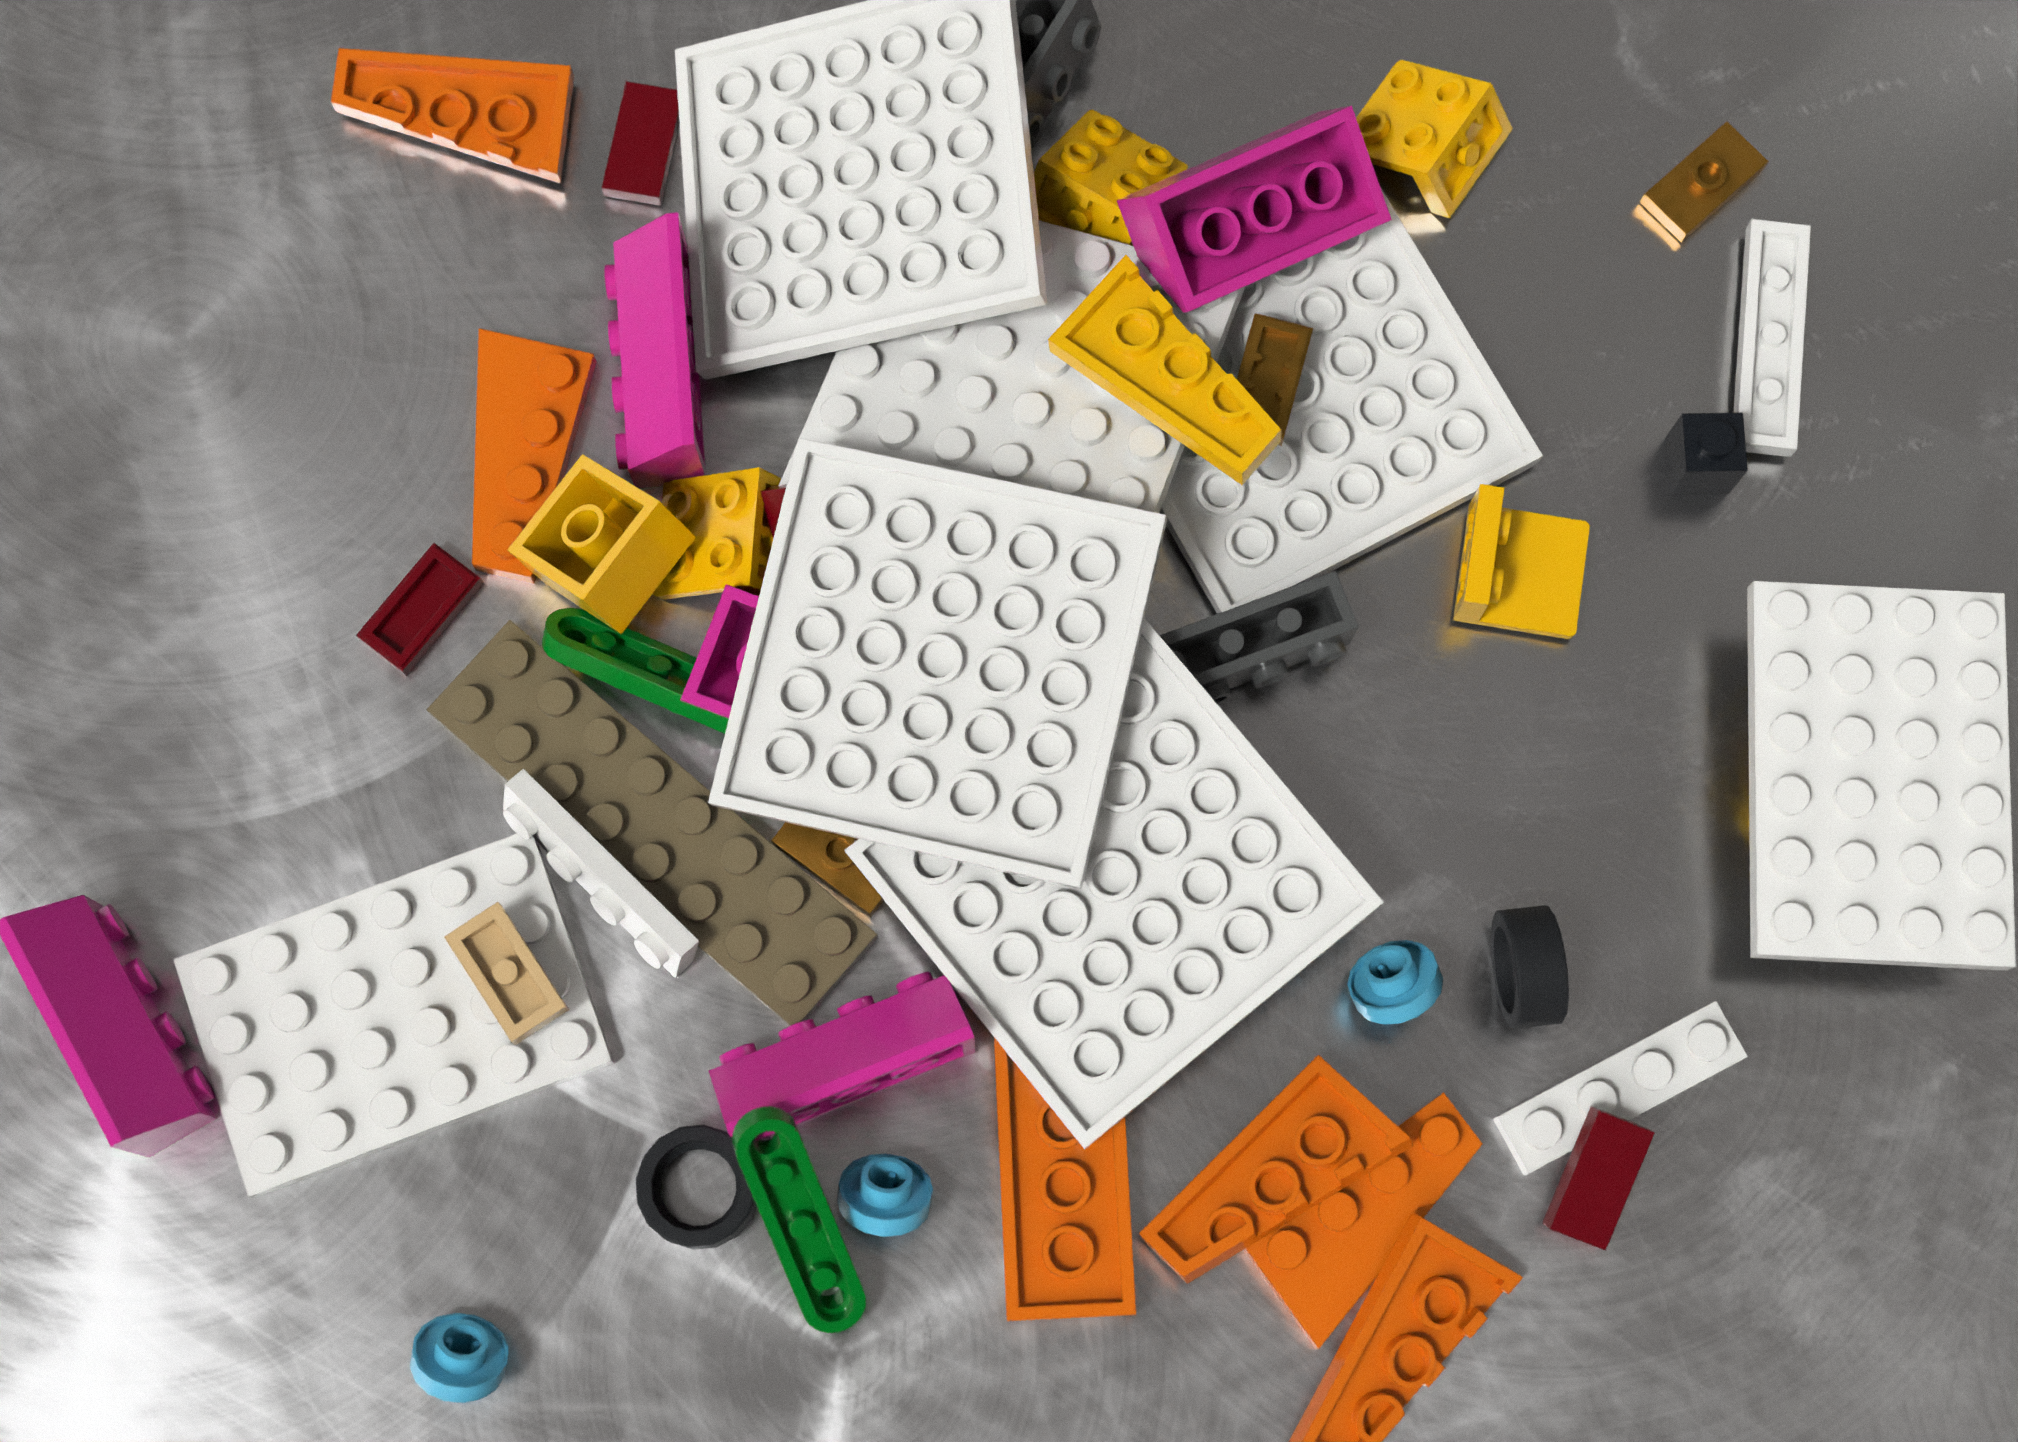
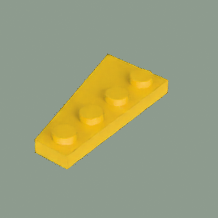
(1152, 363)

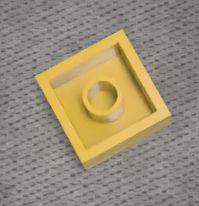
(602, 543)

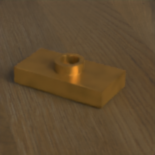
(1704, 181)
(1274, 365)
(825, 858)

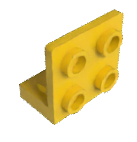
(1434, 129)
(1093, 169)
(729, 530)
(1520, 568)

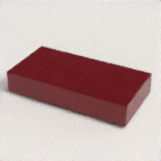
(642, 144)
(420, 609)
(1598, 1178)

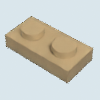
(506, 973)

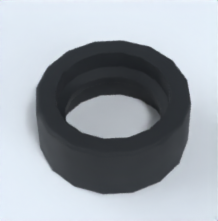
(1529, 967)
(650, 1196)

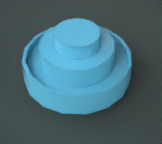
(1395, 982)
(884, 1195)
(459, 1357)

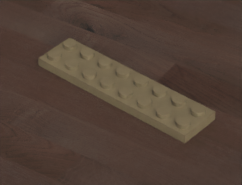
(697, 859)

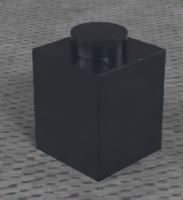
(1706, 453)

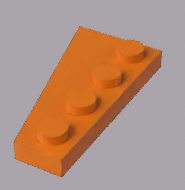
(472, 105)
(524, 438)
(1280, 1165)
(1339, 1246)
(1409, 1323)

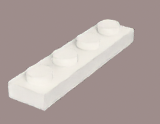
(1772, 335)
(612, 888)
(1621, 1085)

